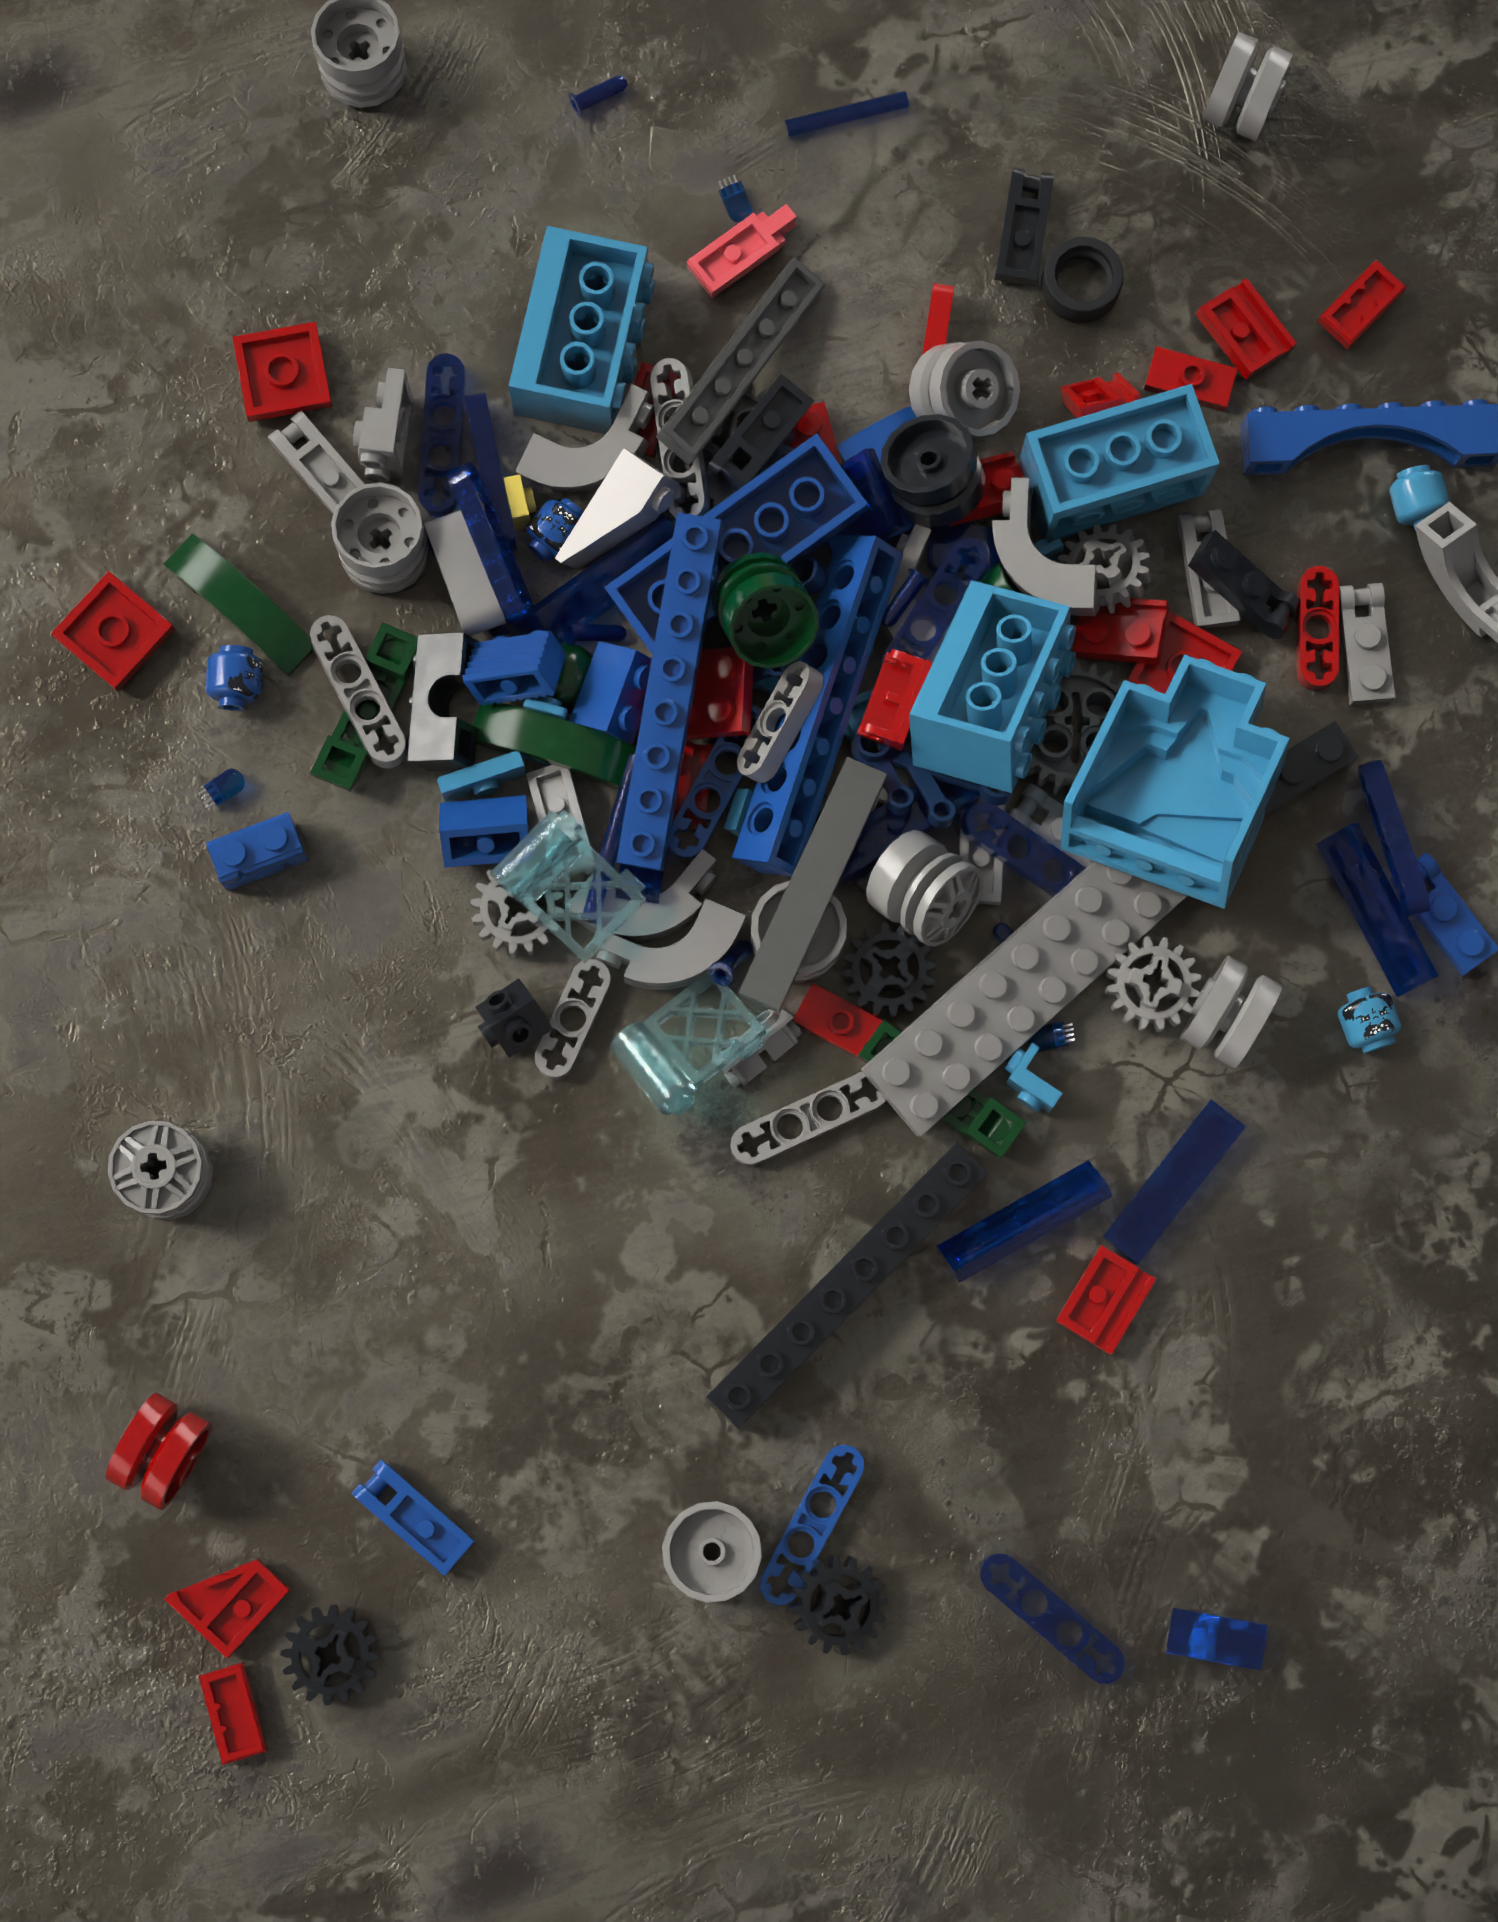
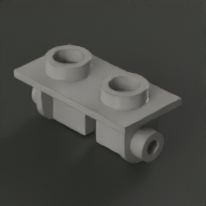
(779, 1039)

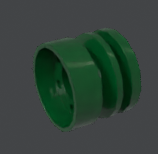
(769, 630)

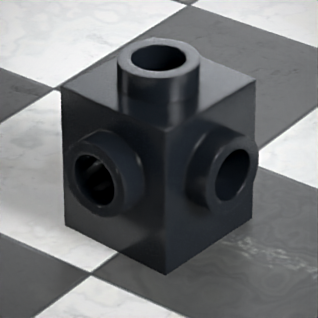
(512, 1019)

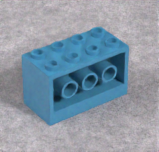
(581, 330)
(1118, 463)
(992, 686)

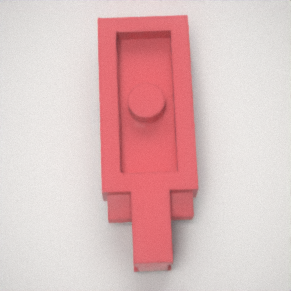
(741, 249)

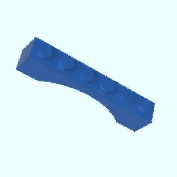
(1455, 433)

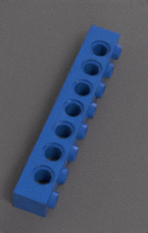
(851, 613)
(670, 692)

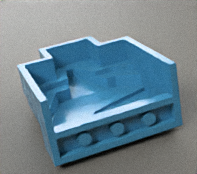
(1177, 782)

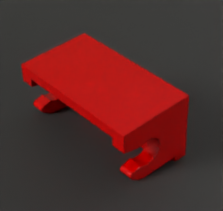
(892, 699)

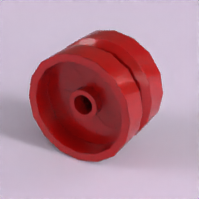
(158, 1451)

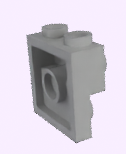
(384, 431)

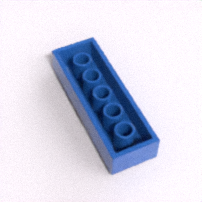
(779, 513)

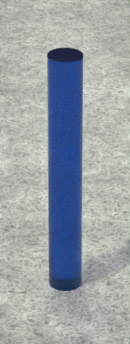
(846, 113)

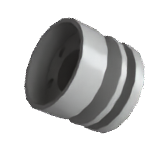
(359, 51)
(376, 516)
(924, 887)
(179, 1186)

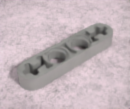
(662, 410)
(354, 693)
(807, 1113)

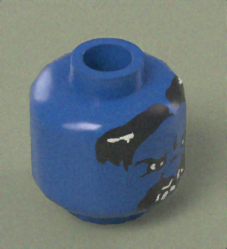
(552, 527)
(234, 677)

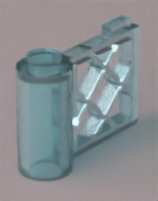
(543, 859)
(662, 1068)

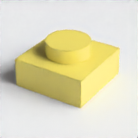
(520, 501)

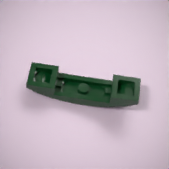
(240, 603)
(390, 662)
(552, 741)
(974, 1117)

